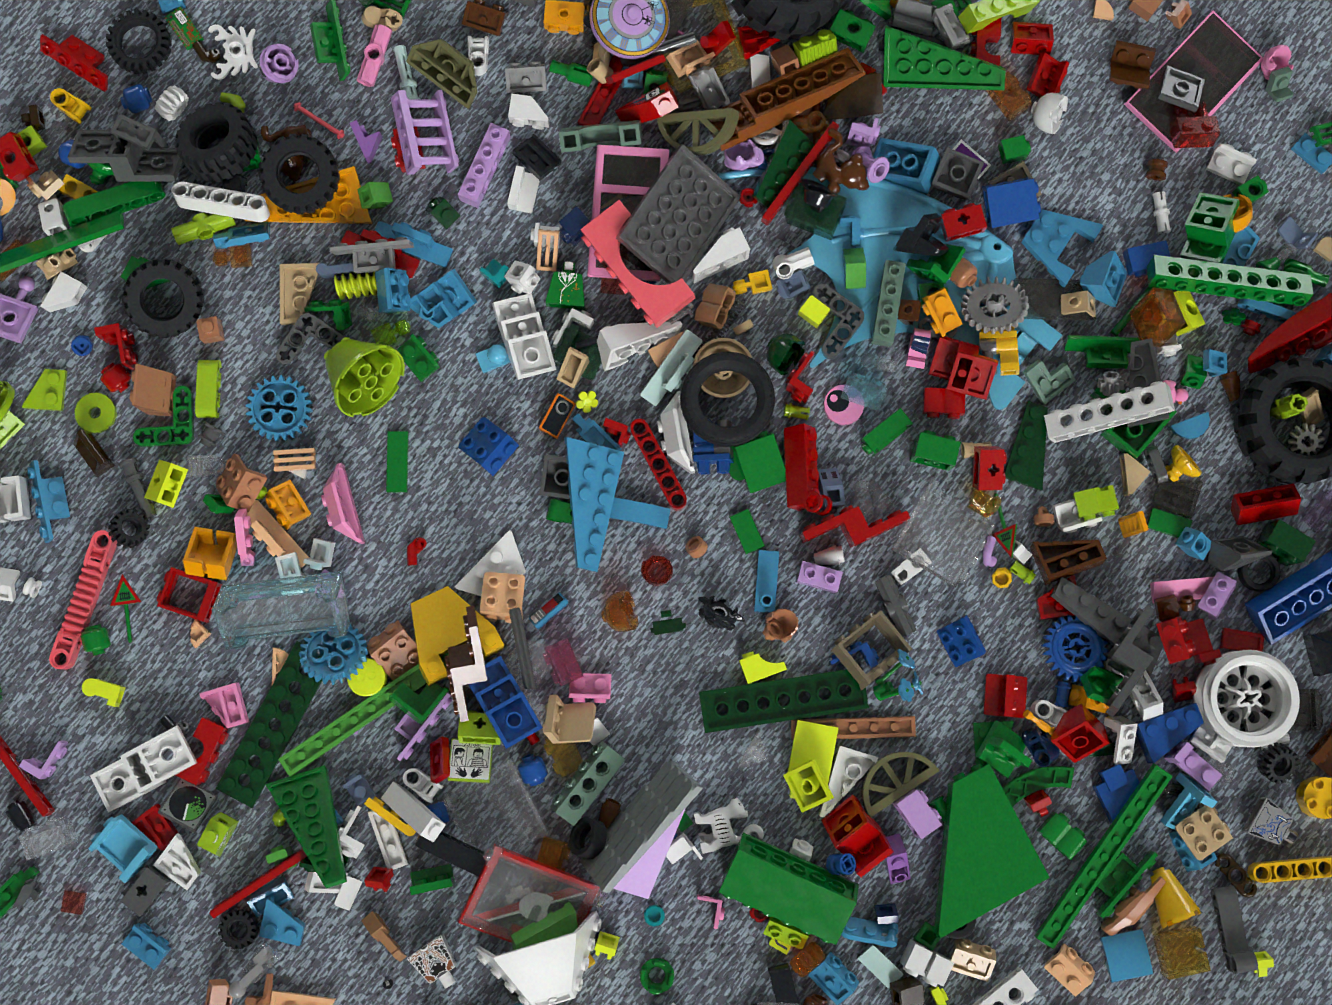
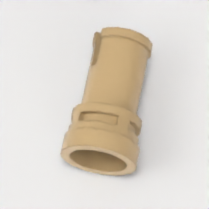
(967, 449)

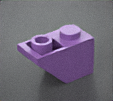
(897, 862)

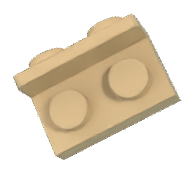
(47, 184)
(973, 959)

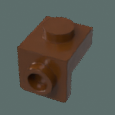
(909, 311)

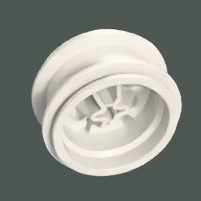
(1280, 698)

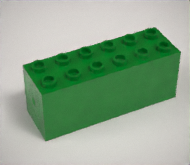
(789, 889)

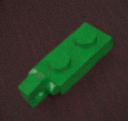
(12, 888)

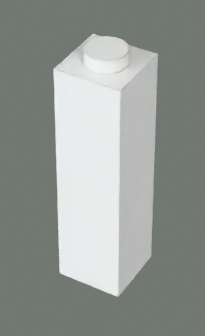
(413, 811)

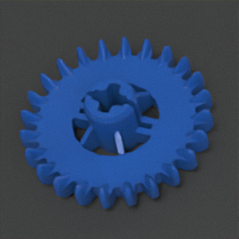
(1056, 651)

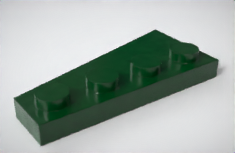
(788, 155)
(1028, 451)

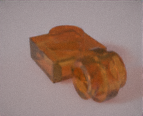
(239, 257)

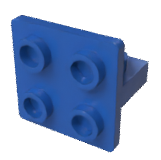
(961, 641)

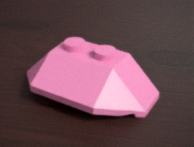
(341, 505)

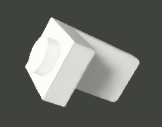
(582, 318)
(350, 846)

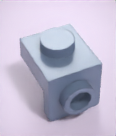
(793, 285)

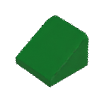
(926, 936)

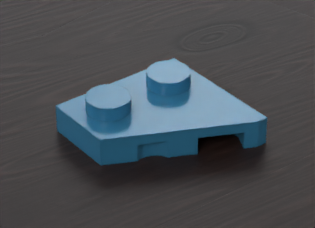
(281, 924)

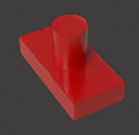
(718, 38)

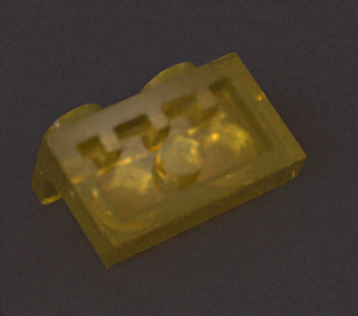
(565, 756)

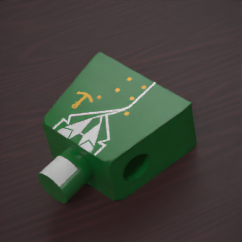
(566, 289)

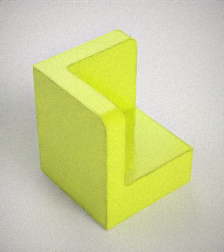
(814, 311)

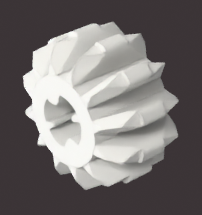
(171, 103)
(1313, 434)

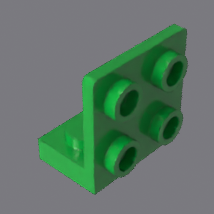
(937, 268)

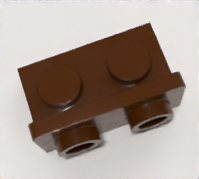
(484, 17)

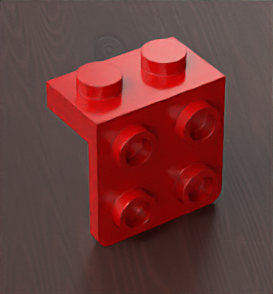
(799, 390)

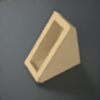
(573, 367)
(1132, 474)

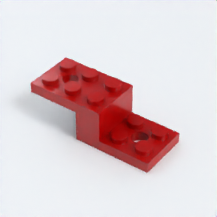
(854, 525)

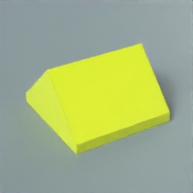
(808, 786)

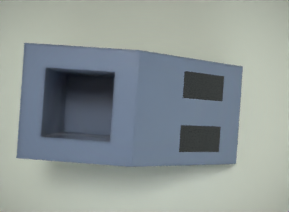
(831, 486)

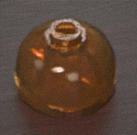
(619, 612)

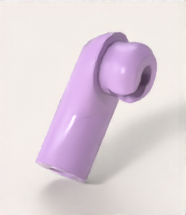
(989, 560)

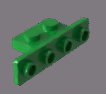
(329, 42)
(1102, 350)
(1120, 878)

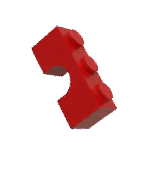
(988, 34)
(212, 736)

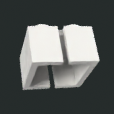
(14, 499)
(927, 963)

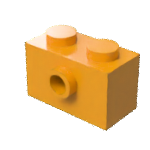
(564, 16)

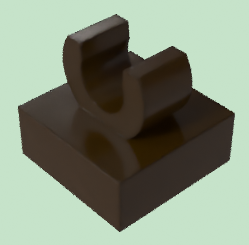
(34, 117)

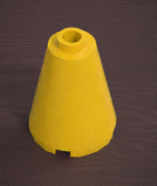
(1172, 900)

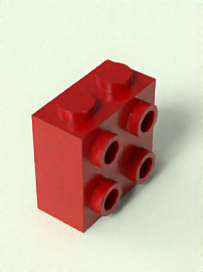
(1175, 639)

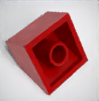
(1079, 733)

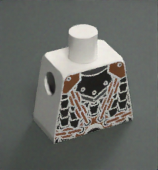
(435, 961)

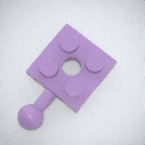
(23, 312)

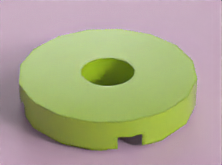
(84, 408)

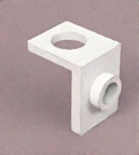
(680, 847)

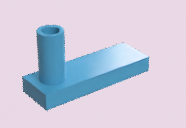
(766, 581)

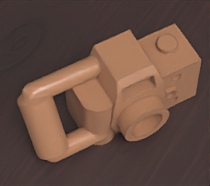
(218, 993)

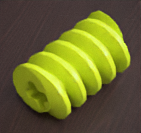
(355, 285)

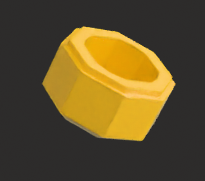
(1002, 577)

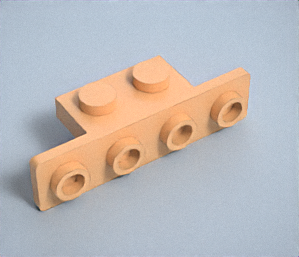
(273, 534)

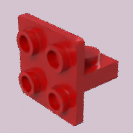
(1005, 695)

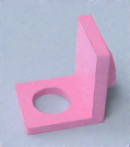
(719, 913)

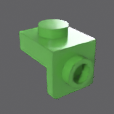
(279, 854)

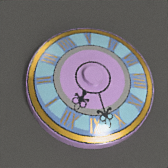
(629, 26)

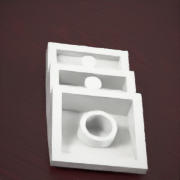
(524, 336)

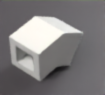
(1021, 553)

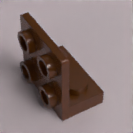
(1131, 64)
(1322, 752)

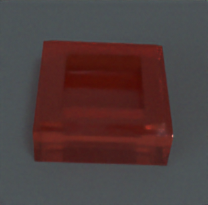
(73, 902)

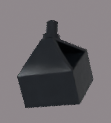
(1319, 652)

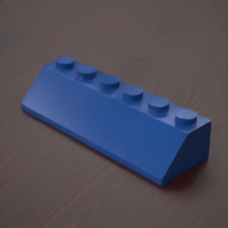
(1293, 600)

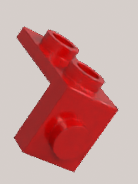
(1204, 650)

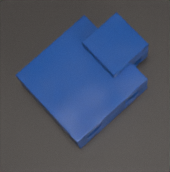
(1115, 789)

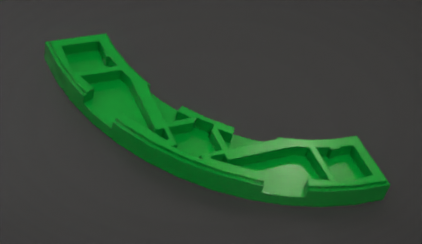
(1038, 779)

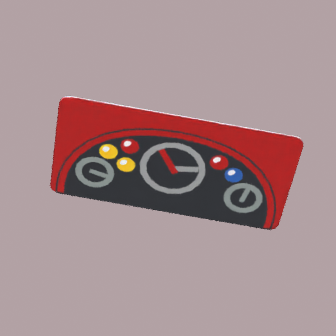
(26, 774)

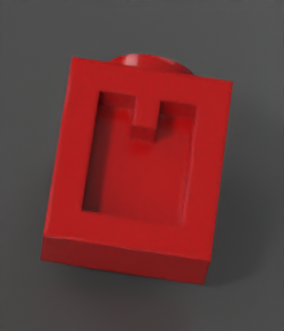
(613, 428)

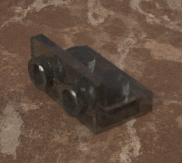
(1309, 711)

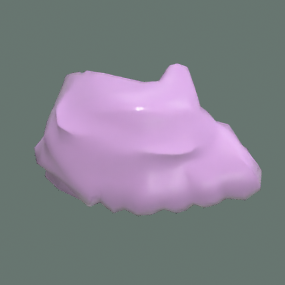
(743, 156)

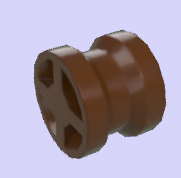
(1156, 169)

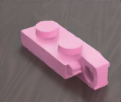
(244, 540)

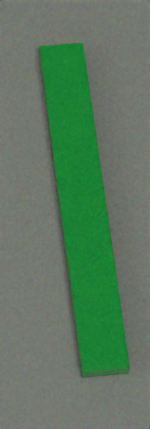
(61, 241)

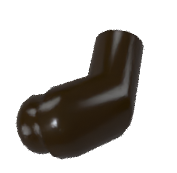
(206, 55)

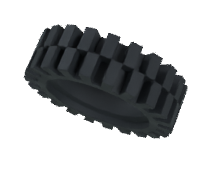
(133, 20)

